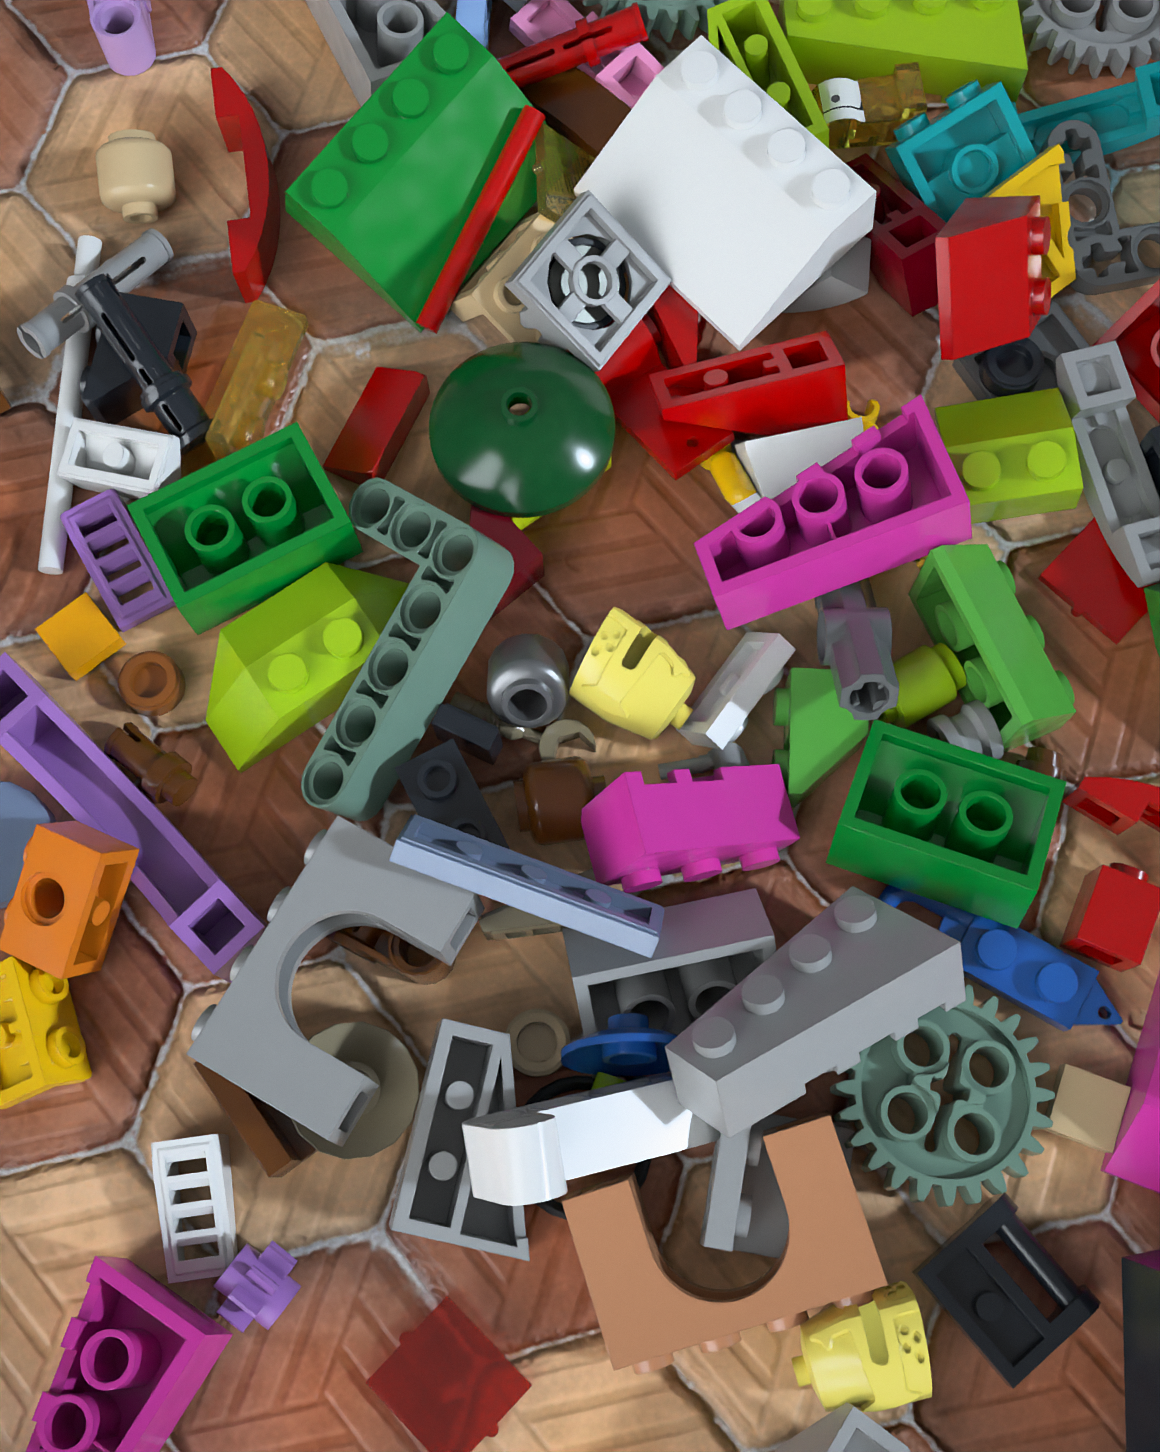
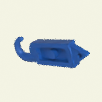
(1020, 966)

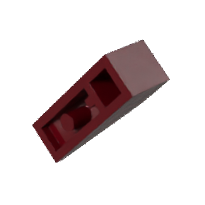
(901, 239)

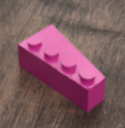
(840, 522)
(125, 1365)

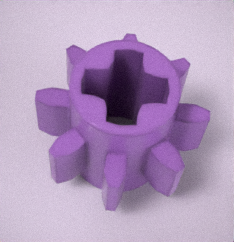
(257, 1286)

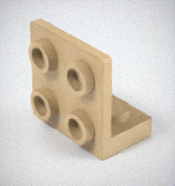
(486, 290)

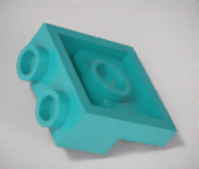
(961, 149)

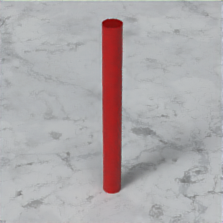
(481, 219)

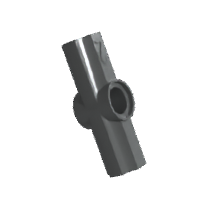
(857, 645)

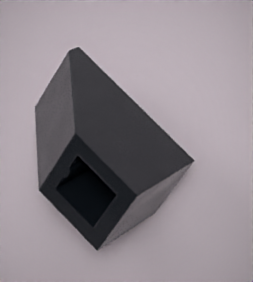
(108, 385)

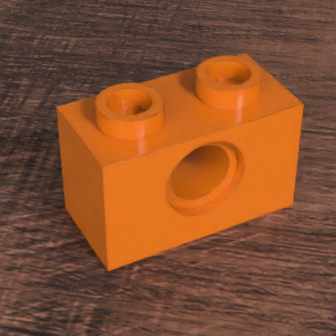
(74, 933)

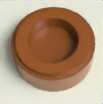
(151, 683)

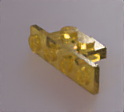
(249, 382)

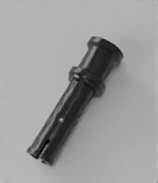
(163, 389)

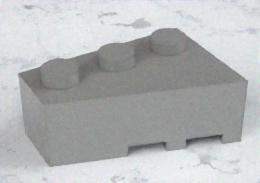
(464, 1079)

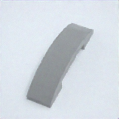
(1111, 458)

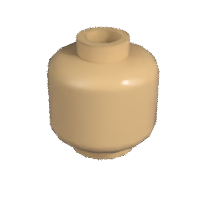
(135, 175)

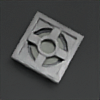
(581, 284)

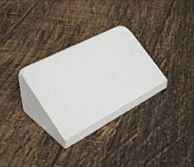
(119, 458)

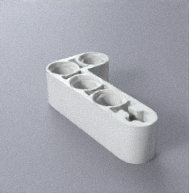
(536, 1147)

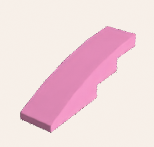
(623, 72)

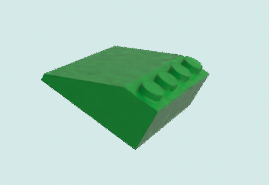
(412, 167)

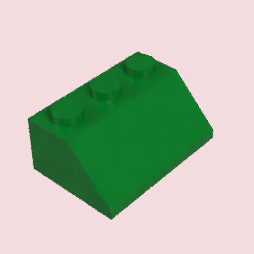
(244, 528)
(947, 824)

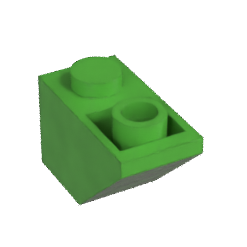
(816, 731)

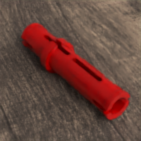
(575, 47)

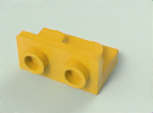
(37, 1034)

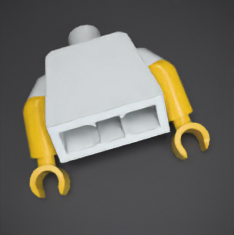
(771, 463)

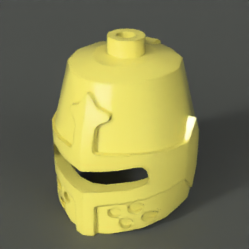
(633, 678)
(867, 1353)

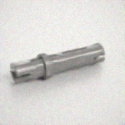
(46, 329)

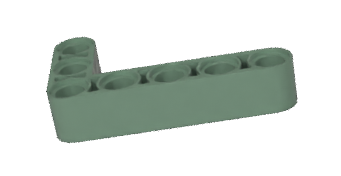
(417, 652)

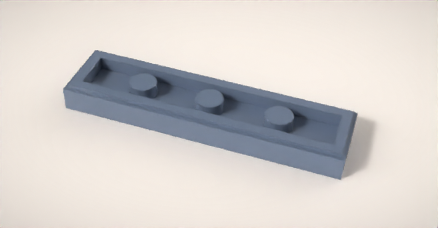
(529, 885)

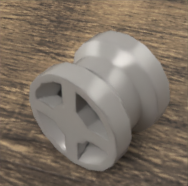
(970, 729)

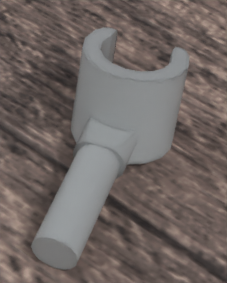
(730, 756)

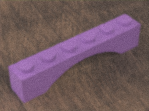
(99, 794)

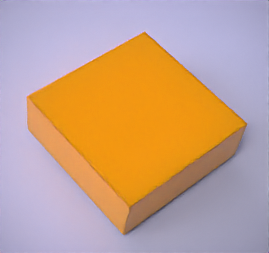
(80, 636)

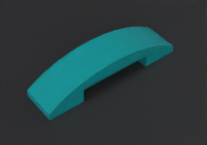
(1117, 114)

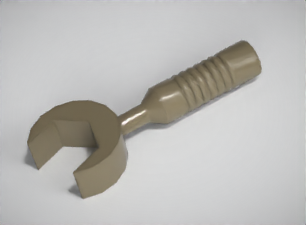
(548, 741)

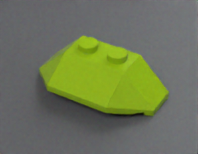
(295, 658)

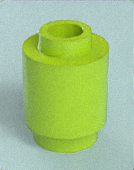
(926, 683)

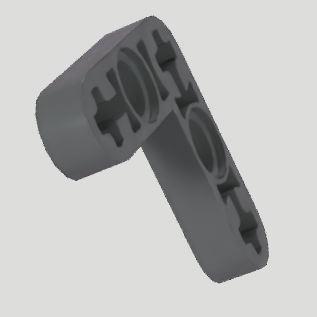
(1102, 234)

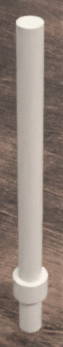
(69, 406)

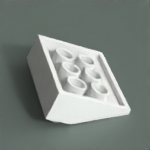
(728, 192)

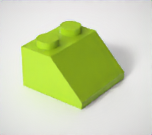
(1013, 454)

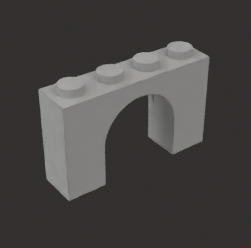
(253, 1027)

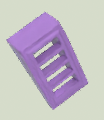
(100, 524)

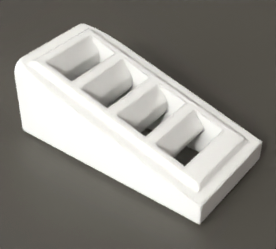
(171, 1210)

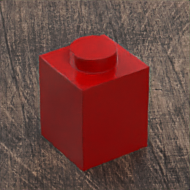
(1113, 916)

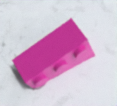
(687, 825)

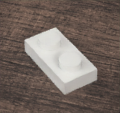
(736, 688)

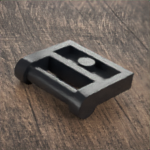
(988, 1301)

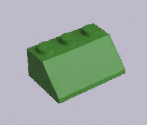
(973, 610)

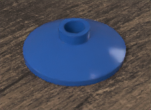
(621, 1050)

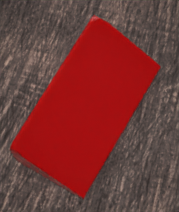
(378, 425)

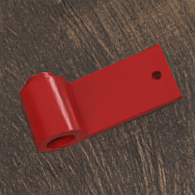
(626, 378)

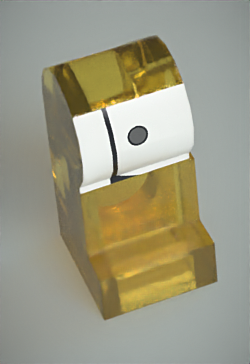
(871, 108)

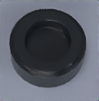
(1011, 368)

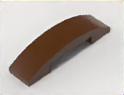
(578, 108)

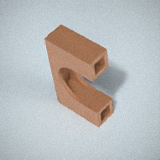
(655, 1311)

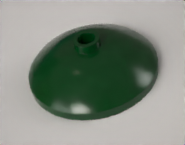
(529, 460)

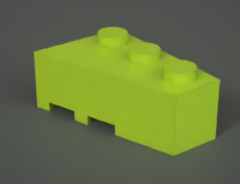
(756, 44)

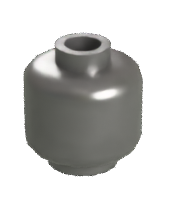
(528, 680)

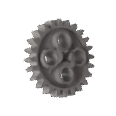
(1069, 30)

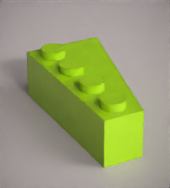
(946, 37)

